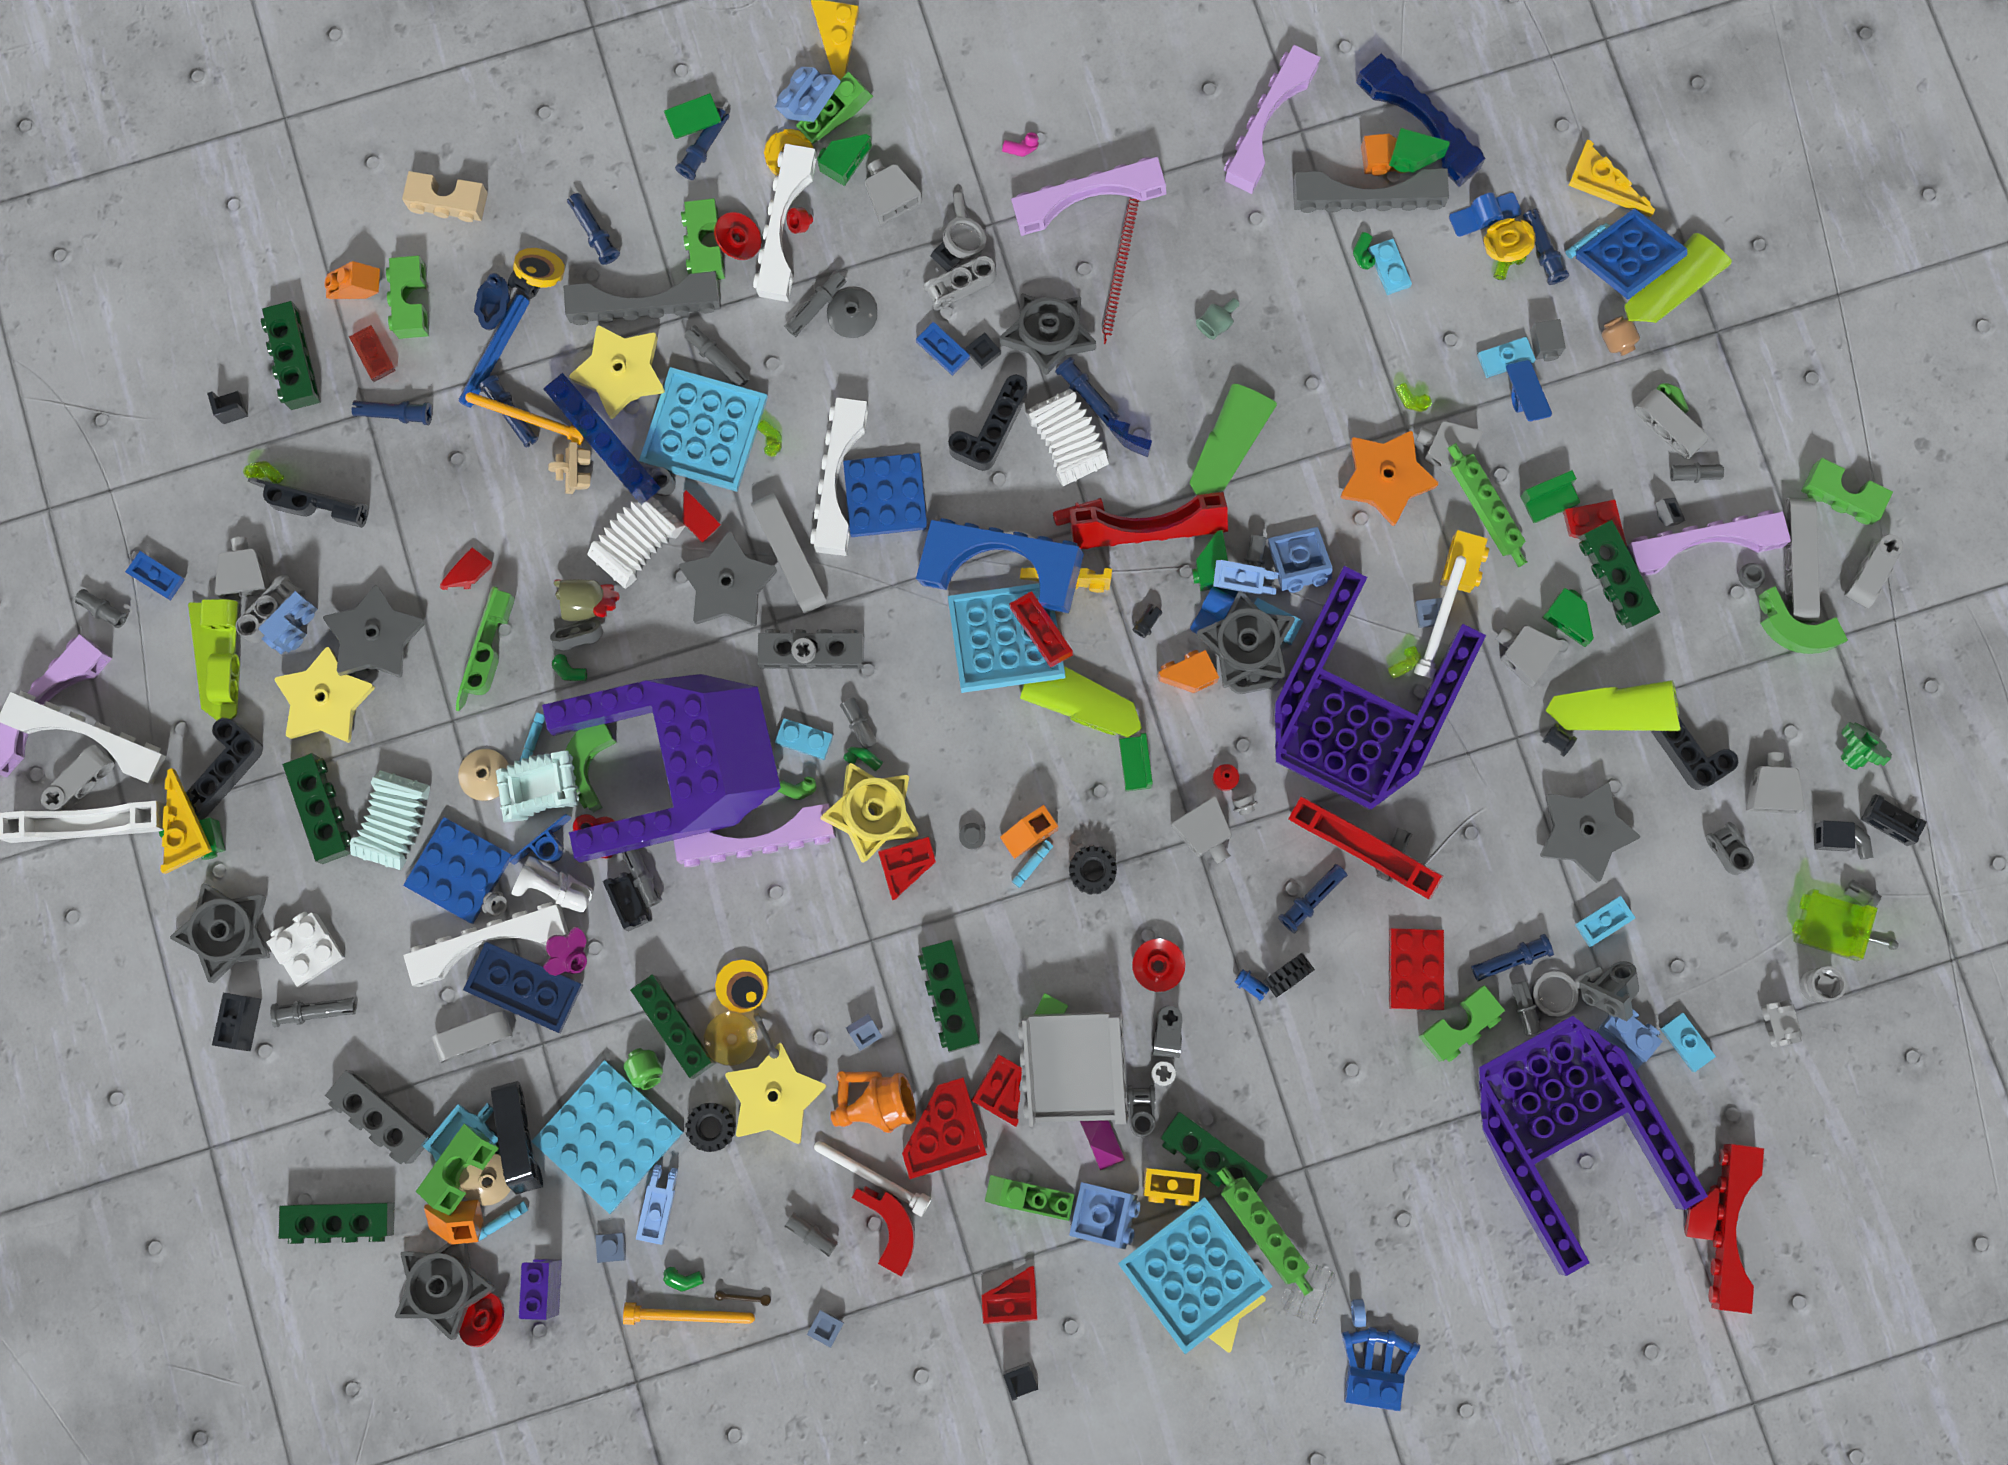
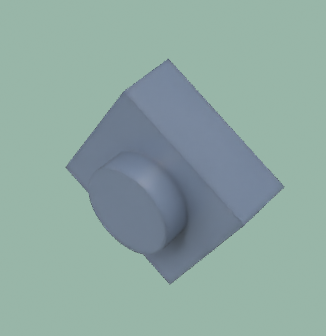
(1427, 611)
(864, 1032)
(610, 1247)
(825, 1328)

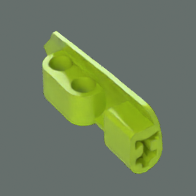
(1679, 282)
(216, 656)
(1085, 703)
(1623, 709)

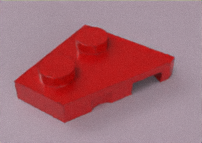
(1588, 517)
(905, 864)
(1001, 1090)
(1011, 1300)

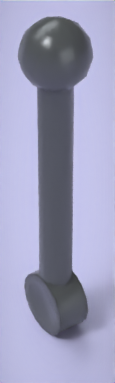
(1892, 944)
(773, 1053)

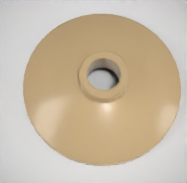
(486, 787)
(472, 1178)

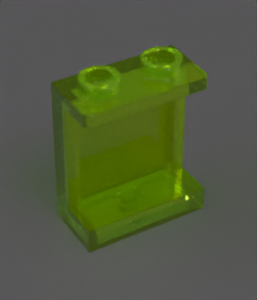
(1834, 925)

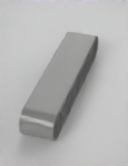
(788, 553)
(1802, 559)

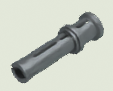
(300, 1012)

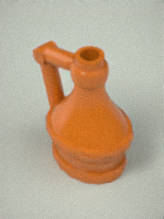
(884, 1103)

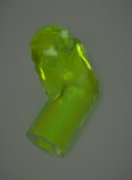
(1502, 268)
(1411, 401)
(773, 438)
(263, 470)
(1407, 664)

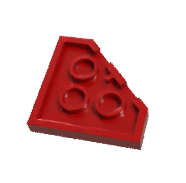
(945, 1132)

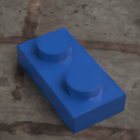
(942, 348)
(155, 575)

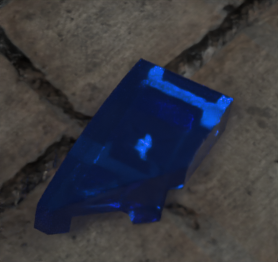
(1134, 443)

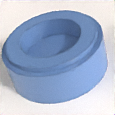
(1358, 1313)

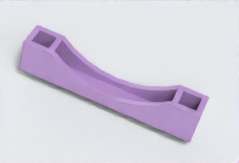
(1294, 77)
(1138, 180)
(1757, 533)
(77, 663)
(801, 829)

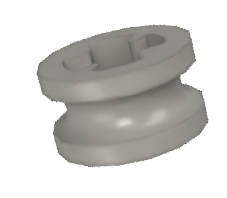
(803, 641)

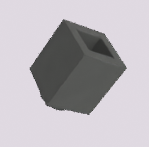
(1547, 340)

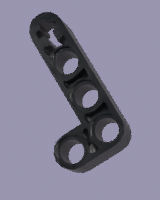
(993, 422)
(1698, 760)
(216, 771)
(514, 1139)

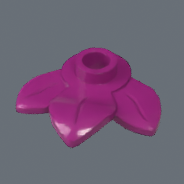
(564, 950)

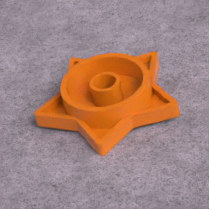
(1387, 494)

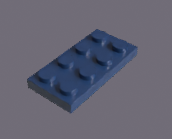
(522, 987)

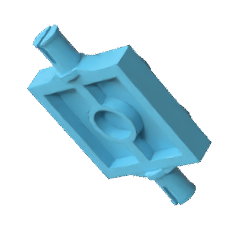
(451, 1125)

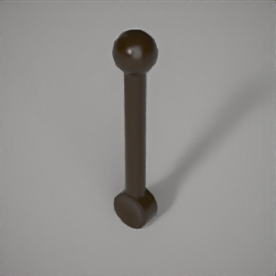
(764, 1300)

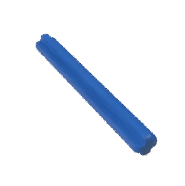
(495, 347)

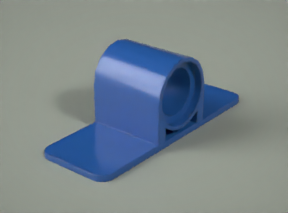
(1484, 213)
(1527, 392)
(1214, 608)
(541, 841)

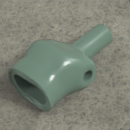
(1217, 319)

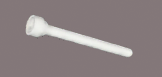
(1426, 665)
(917, 1202)

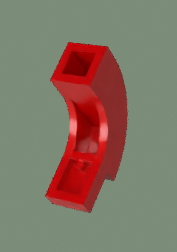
(900, 1227)

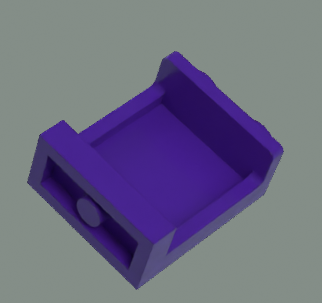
(540, 1289)

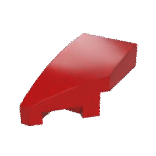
(697, 518)
(467, 570)
(1703, 1216)

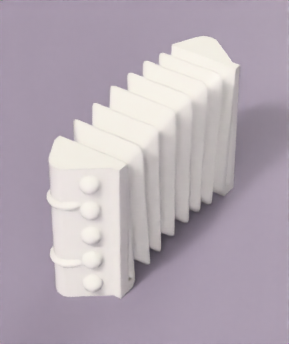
(1069, 435)
(633, 539)

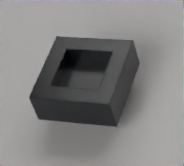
(945, 258)
(983, 350)
(1669, 512)

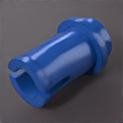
(1251, 984)

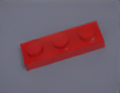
(1041, 629)

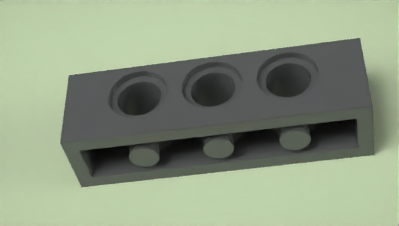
(850, 658)
(341, 1099)

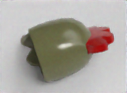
(585, 599)

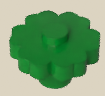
(1863, 747)

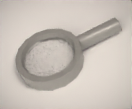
(963, 235)
(1558, 993)

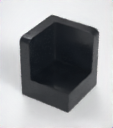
(227, 407)
(1834, 836)
(1020, 1381)

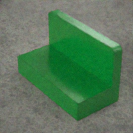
(692, 116)
(1551, 497)
(1135, 763)

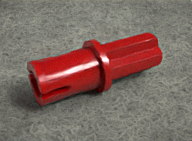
(1063, 515)

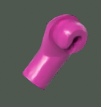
(1022, 148)

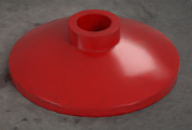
(743, 230)
(1172, 961)
(482, 1321)

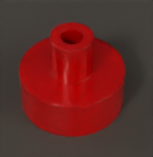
(798, 220)
(1223, 783)

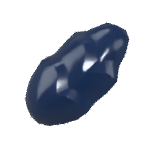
(492, 301)

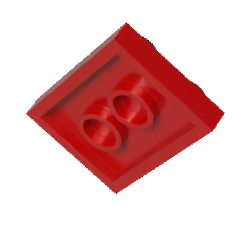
(1416, 969)

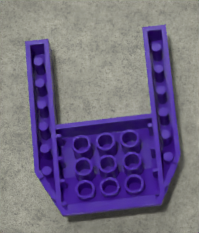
(1348, 734)
(711, 751)
(1555, 1094)

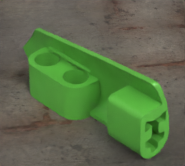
(1232, 437)
(496, 611)

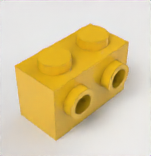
(1475, 552)
(1171, 1185)

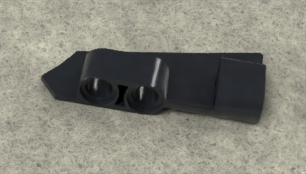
(342, 510)

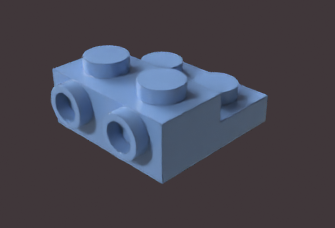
(806, 94)
(1300, 559)
(283, 627)
(1632, 1037)
(1104, 1216)

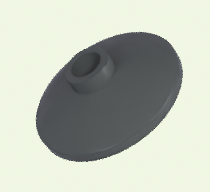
(853, 324)

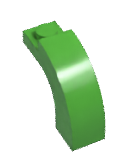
(1794, 634)
(583, 748)

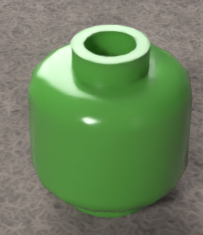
(643, 1068)

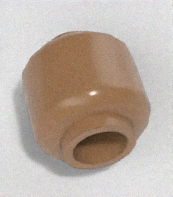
(1620, 335)

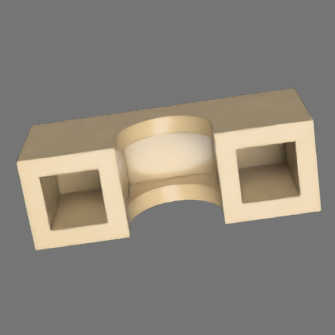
(464, 202)

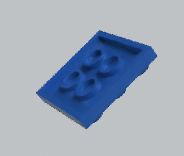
(1631, 253)
(885, 495)
(457, 870)

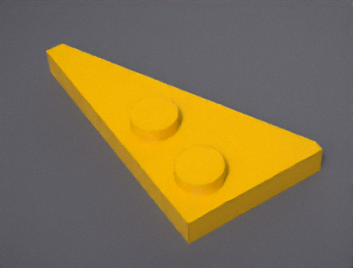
(837, 29)
(1599, 177)
(1086, 578)
(183, 834)

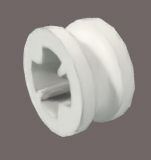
(1156, 1078)

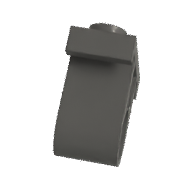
(1613, 990)

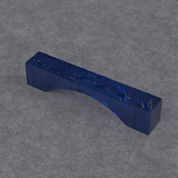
(1387, 84)
(602, 439)

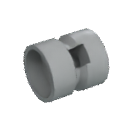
(1823, 984)

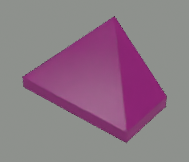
(1102, 1143)

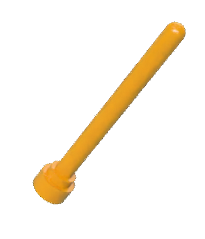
(570, 431)
(634, 1313)

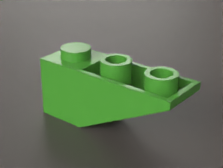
(842, 105)
(1029, 1197)

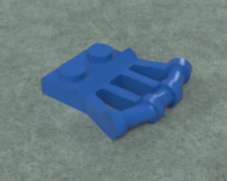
(1372, 1386)

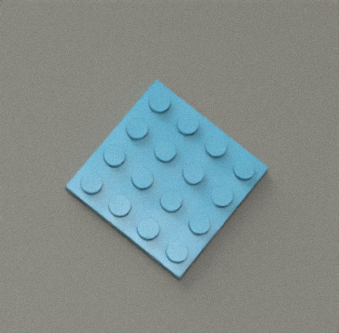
(703, 429)
(993, 644)
(607, 1137)
(1195, 1275)

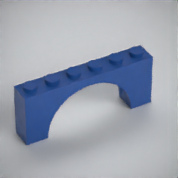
(953, 544)

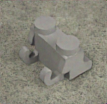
(1784, 1023)

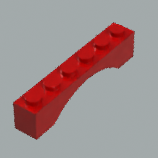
(1200, 516)
(1366, 847)
(1731, 1285)

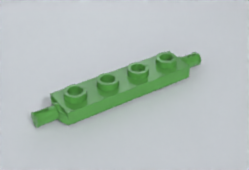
(1487, 504)
(1265, 1230)

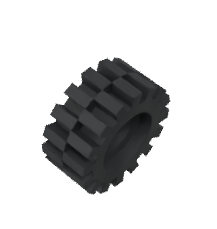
(1092, 886)
(1289, 975)
(694, 1123)

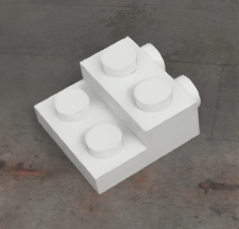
(305, 948)

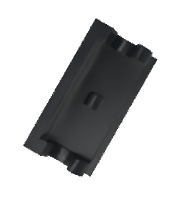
(1893, 821)
(627, 901)
(236, 1022)

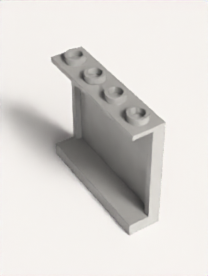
(1074, 1067)

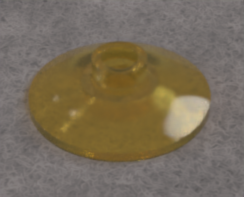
(716, 1038)

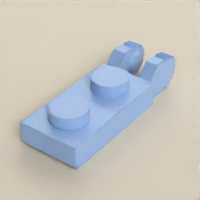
(1243, 577)
(657, 1207)

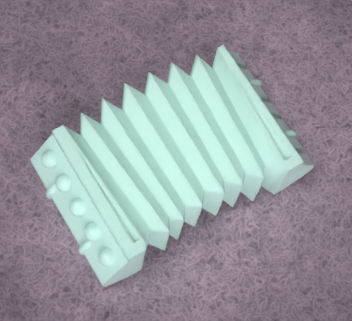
(536, 785)
(391, 820)

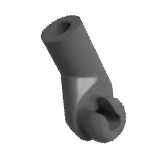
(1864, 843)

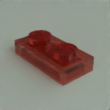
(372, 353)

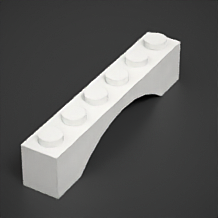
(796, 173)
(848, 426)
(133, 759)
(54, 825)
(434, 962)

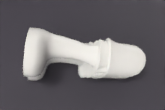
(562, 888)

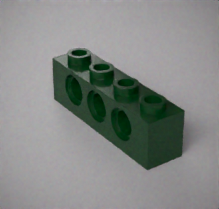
(305, 390)
(1632, 581)
(298, 774)
(945, 954)
(672, 1026)
(1182, 1126)
(293, 1219)

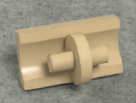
(573, 457)

